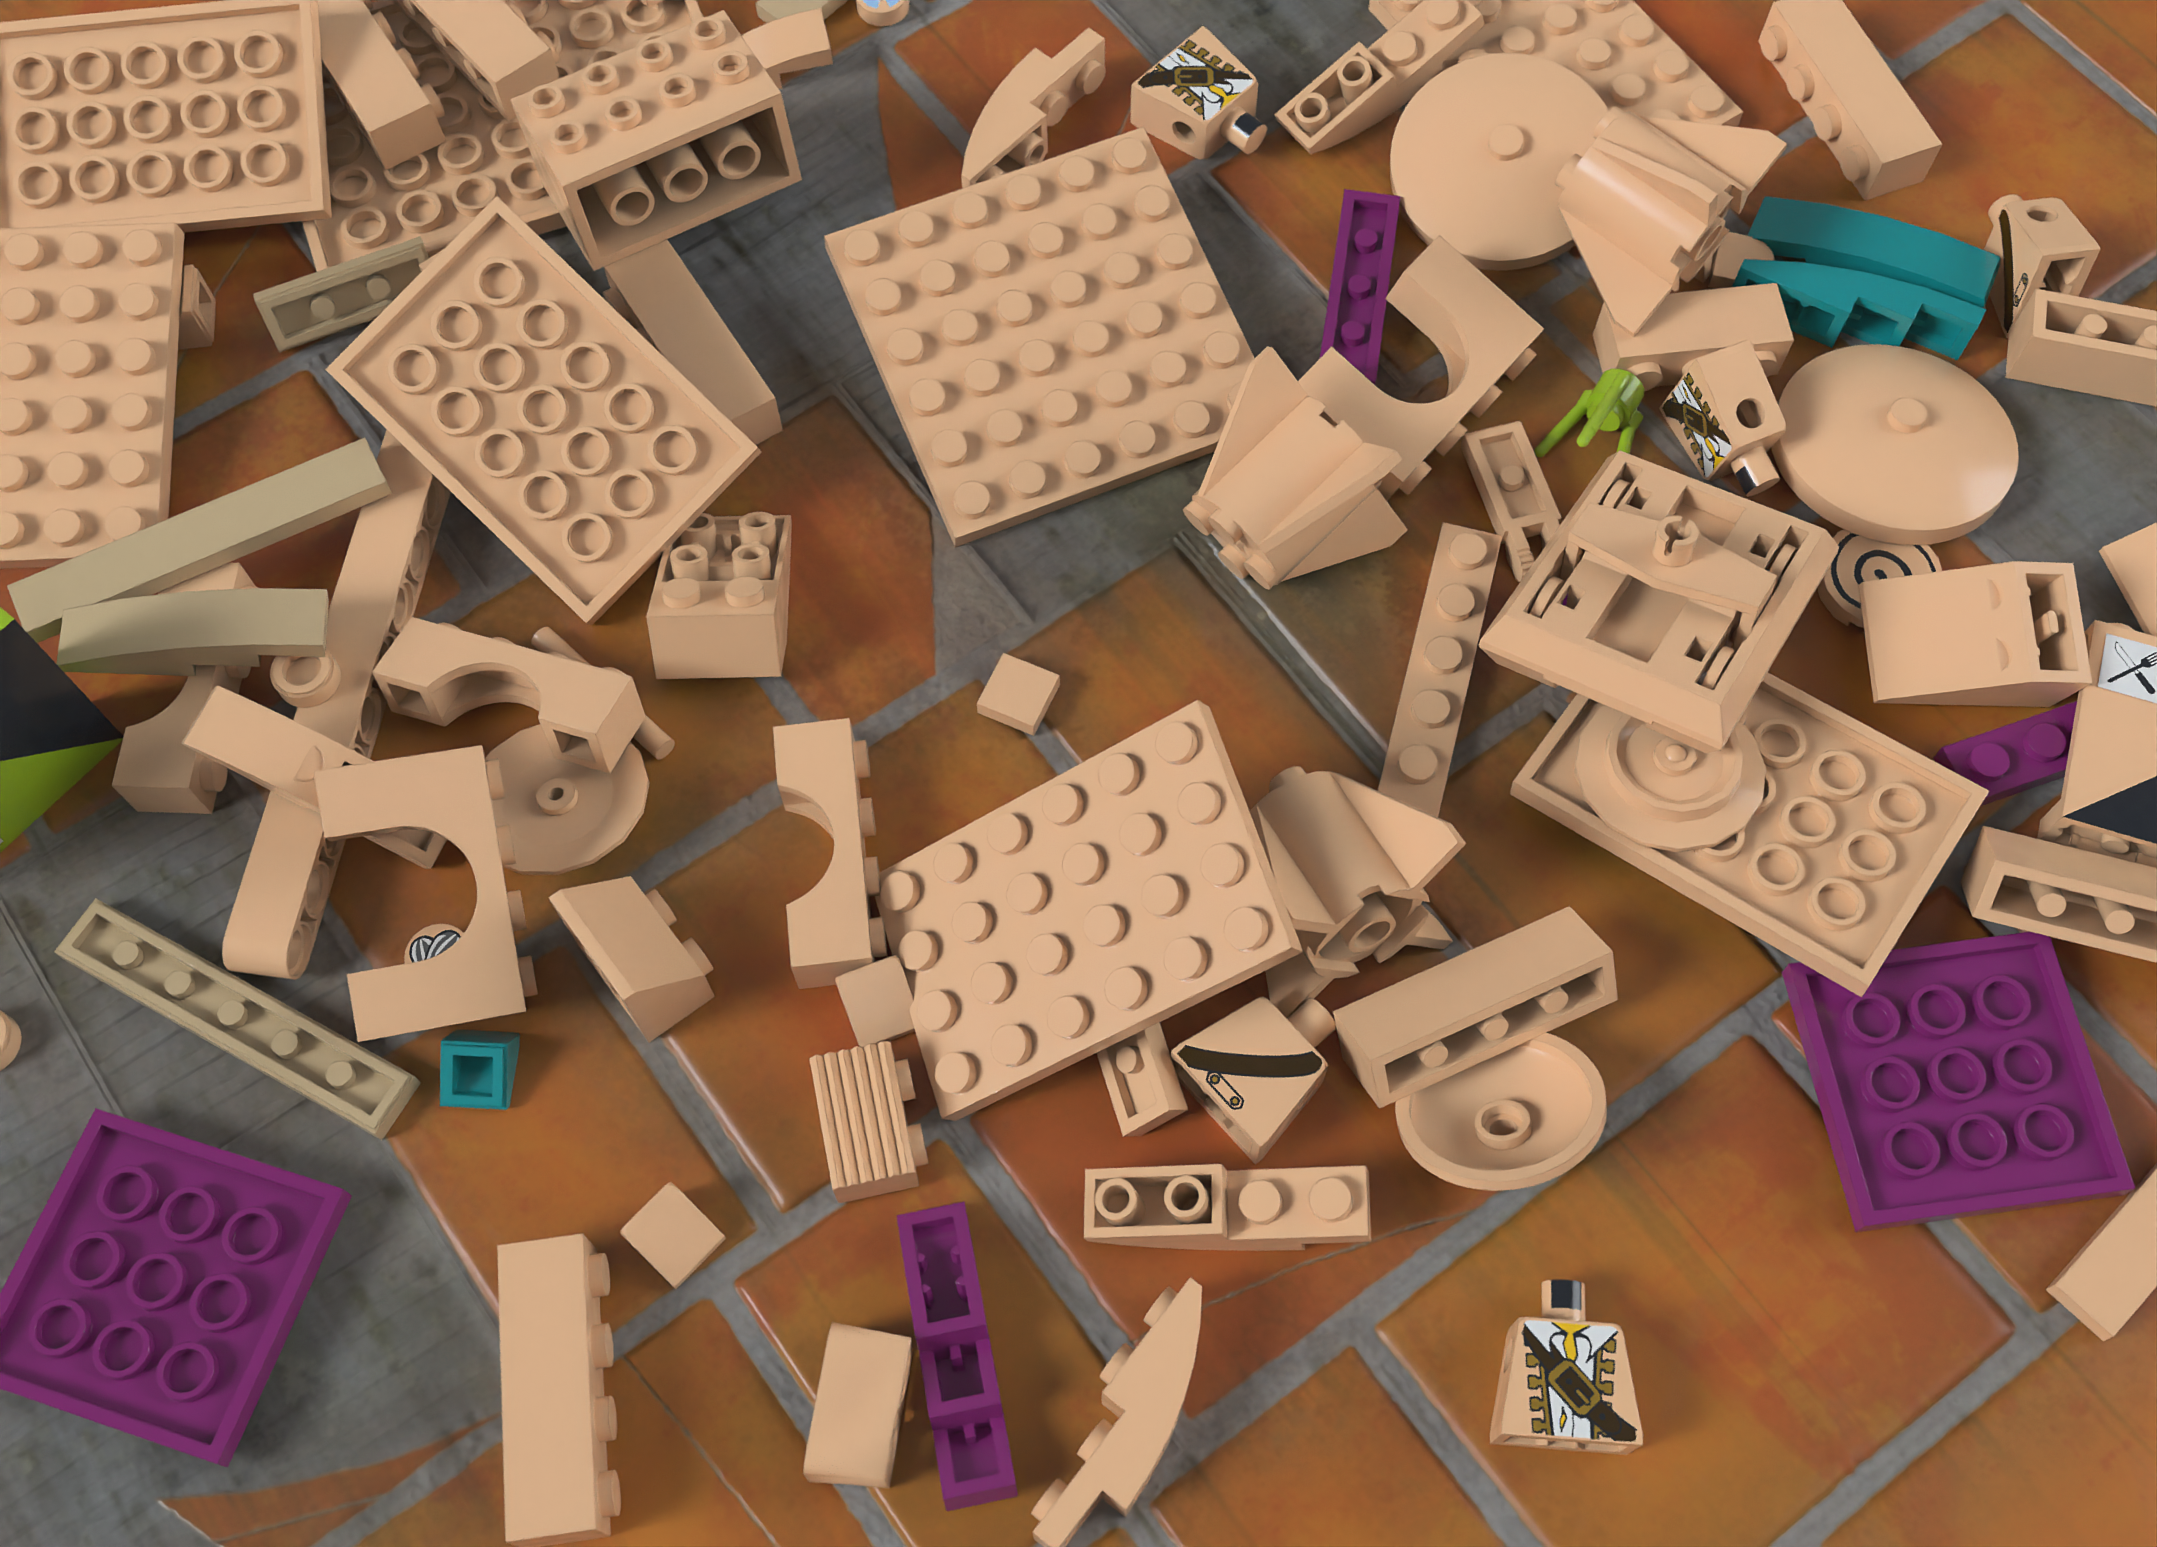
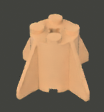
(1655, 202)
(1289, 485)
(1348, 876)

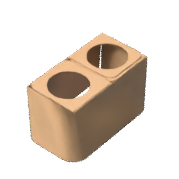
(858, 1407)

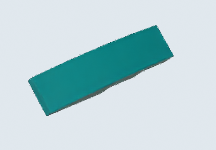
(1877, 246)
(1864, 305)

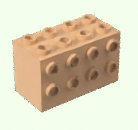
(659, 139)

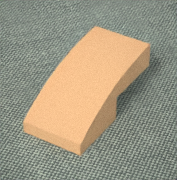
(791, 44)

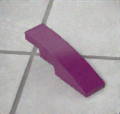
(956, 1357)

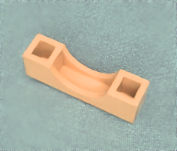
(445, 672)
(153, 765)
(833, 922)

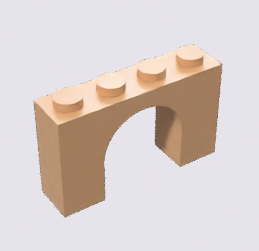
(1480, 340)
(453, 798)

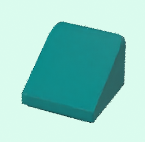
(478, 1068)

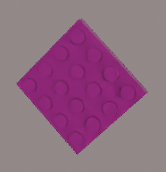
(1957, 1084)
(162, 1285)

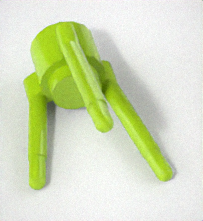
(1608, 407)

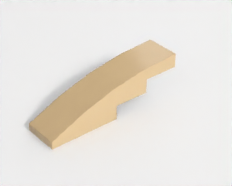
(191, 629)

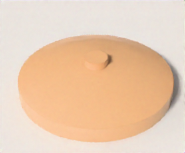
(1484, 157)
(1895, 444)

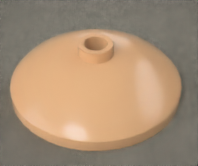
(1508, 1117)

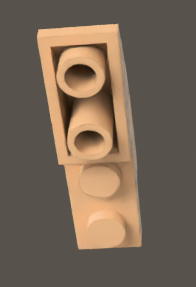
(1379, 79)
(1027, 101)
(284, 758)
(1227, 1209)
(1147, 1395)

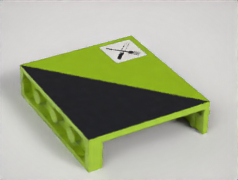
(46, 731)

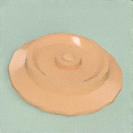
(1664, 789)
(562, 810)

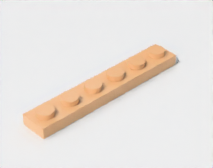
(1440, 668)

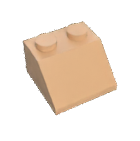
(636, 951)

